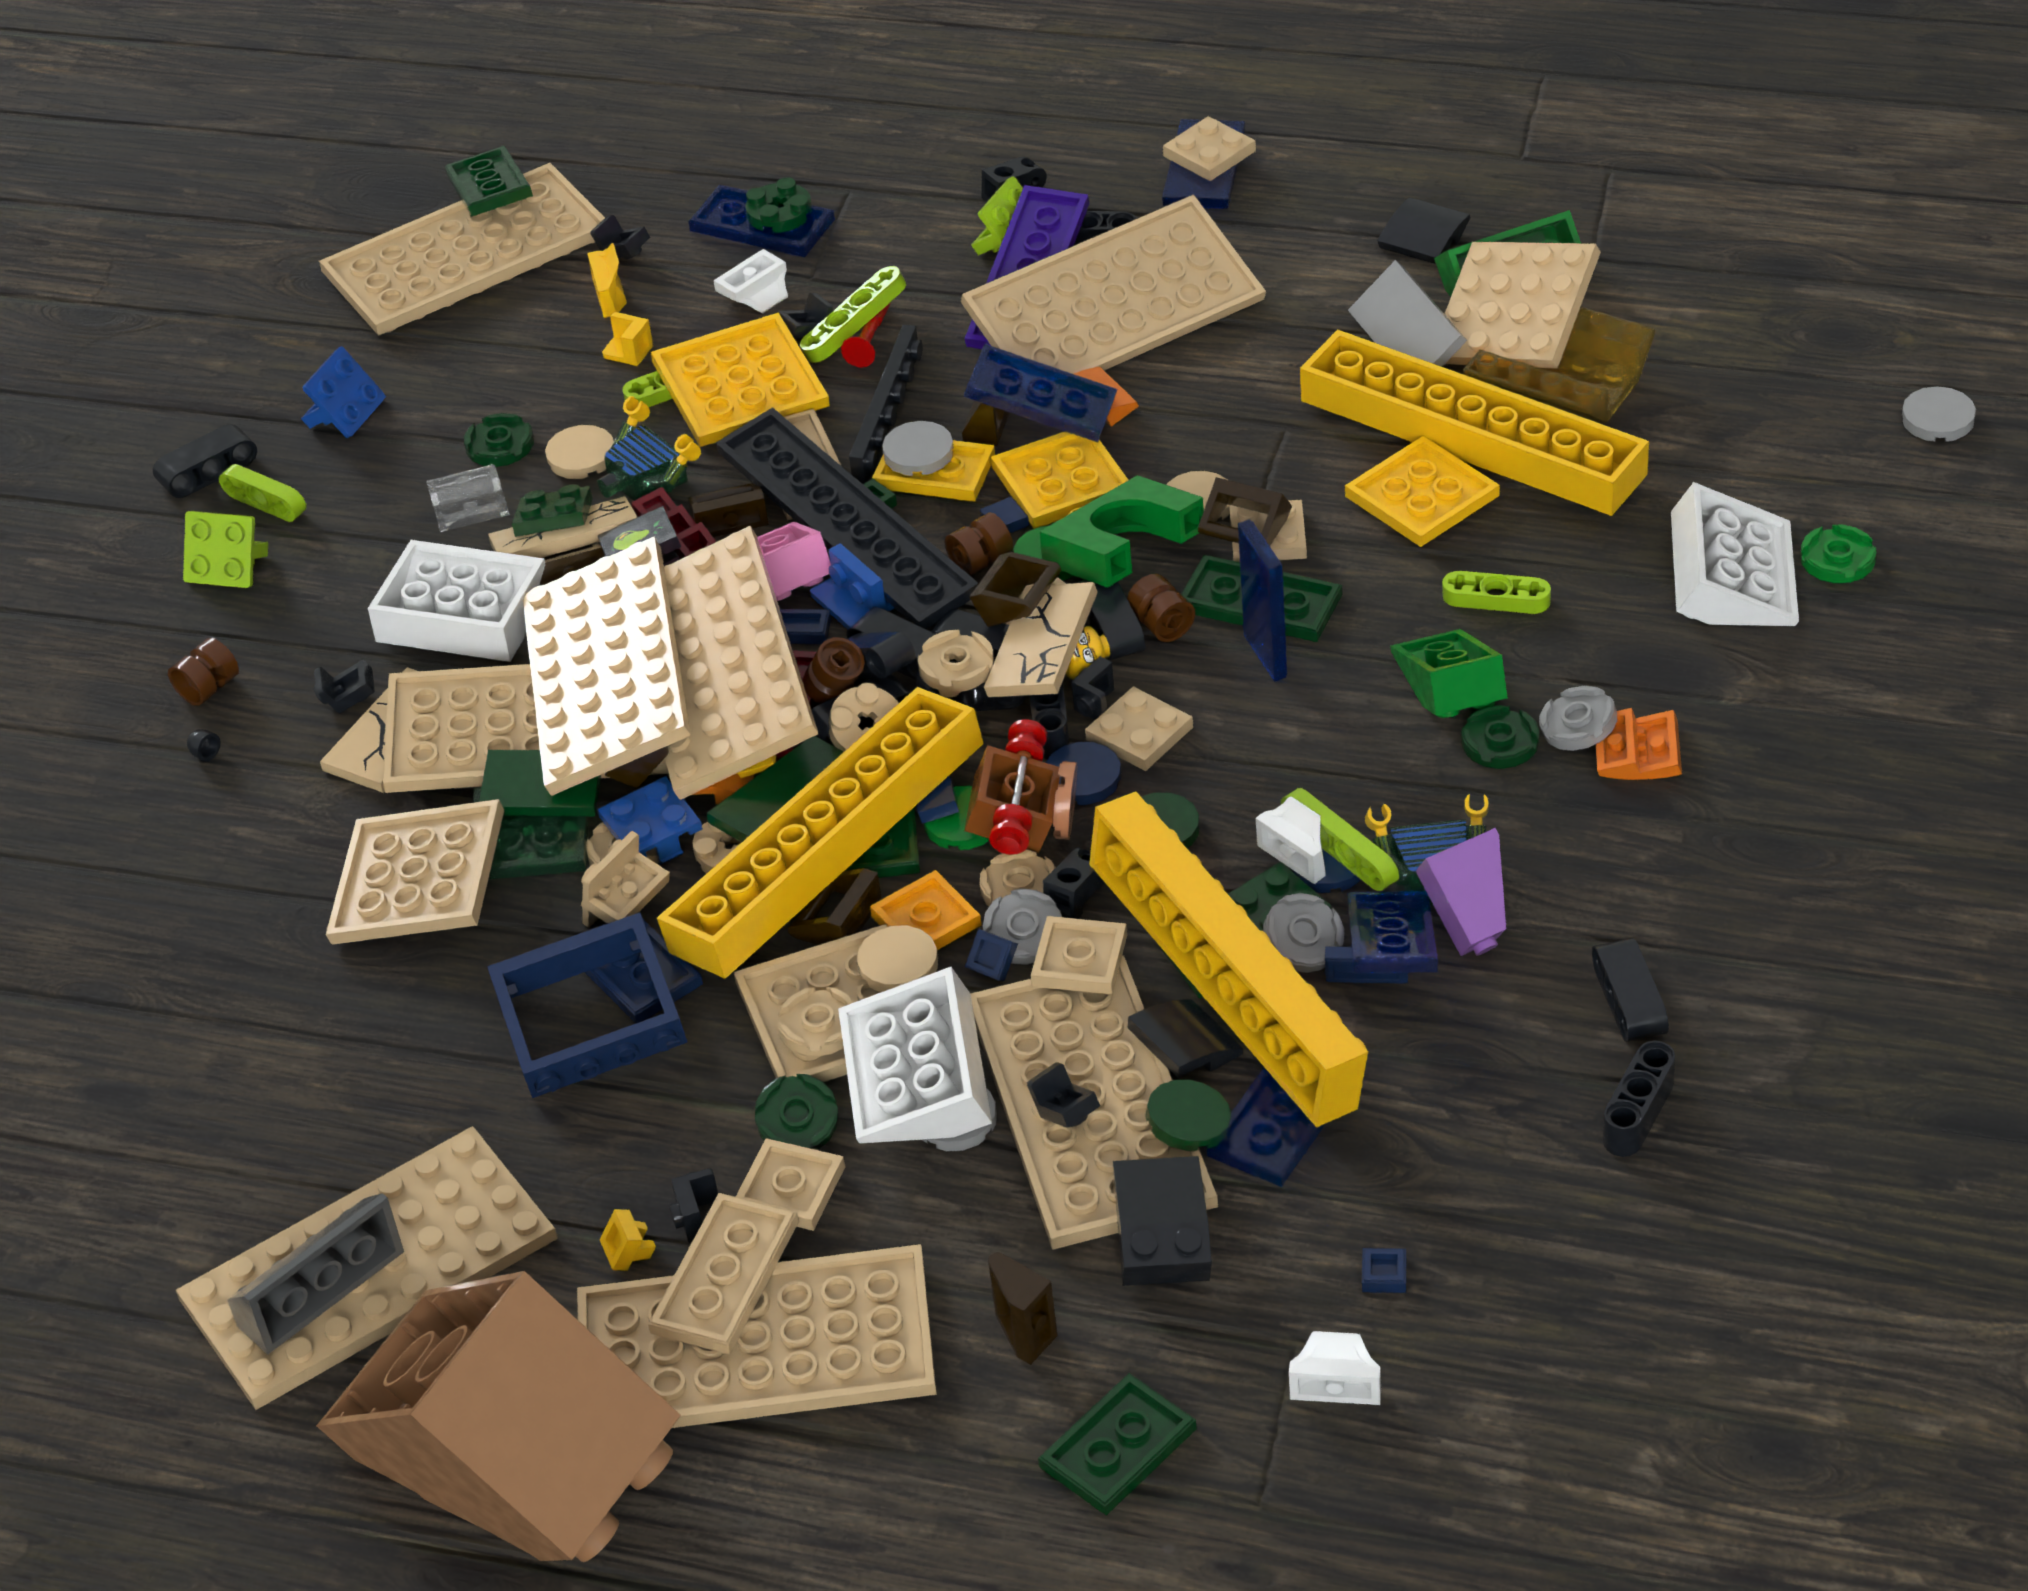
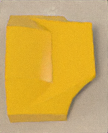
(606, 280)

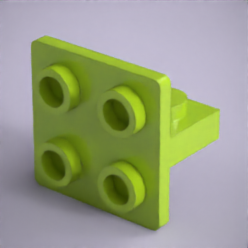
(997, 216)
(220, 549)

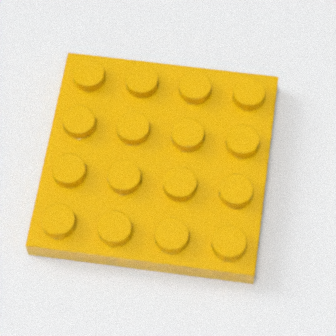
(737, 376)

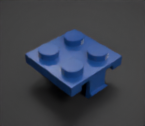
(655, 816)

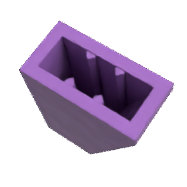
(1468, 891)

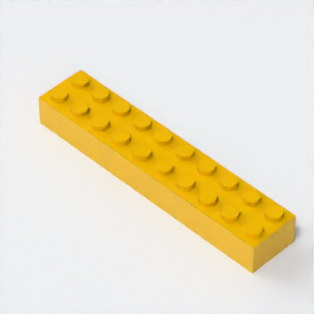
(1475, 421)
(820, 832)
(1228, 959)

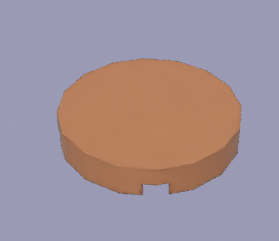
(1065, 800)

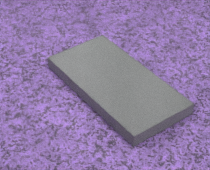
(1405, 318)

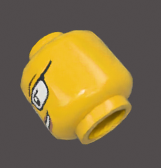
(1088, 650)

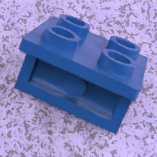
(341, 394)
(850, 589)

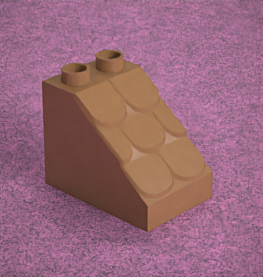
(506, 1416)

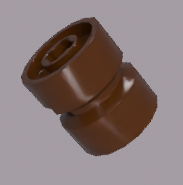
(979, 543)
(1161, 607)
(833, 669)
(203, 671)

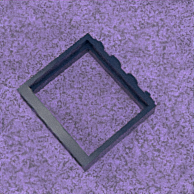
(568, 959)

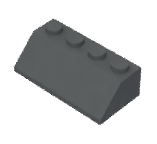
(317, 1273)

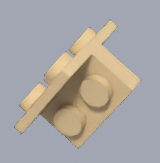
(620, 883)

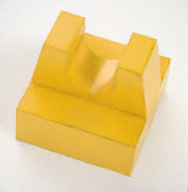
(624, 1240)

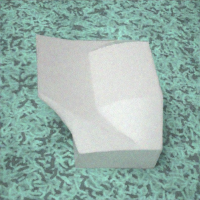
(755, 281)
(1293, 838)
(1335, 1370)

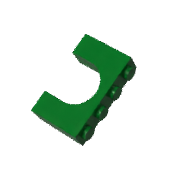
(1086, 539)

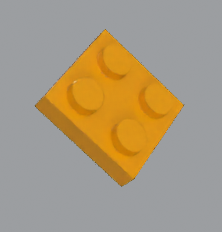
(929, 906)

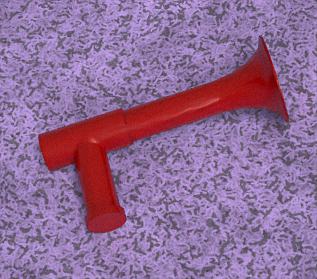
(859, 350)

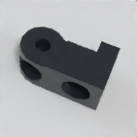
(1021, 168)
(1072, 883)

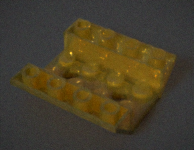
(1594, 373)

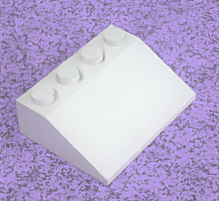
(1732, 561)
(455, 600)
(915, 1062)

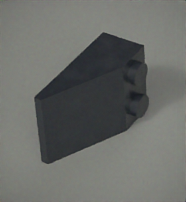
(1162, 1221)

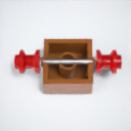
(1014, 792)

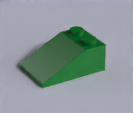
(1452, 672)

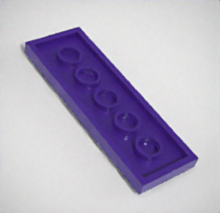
(1040, 227)

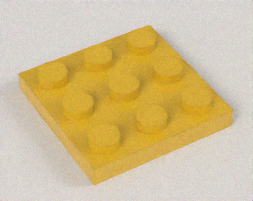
(1057, 475)
(1422, 491)

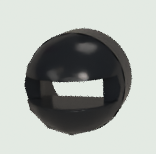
(203, 744)

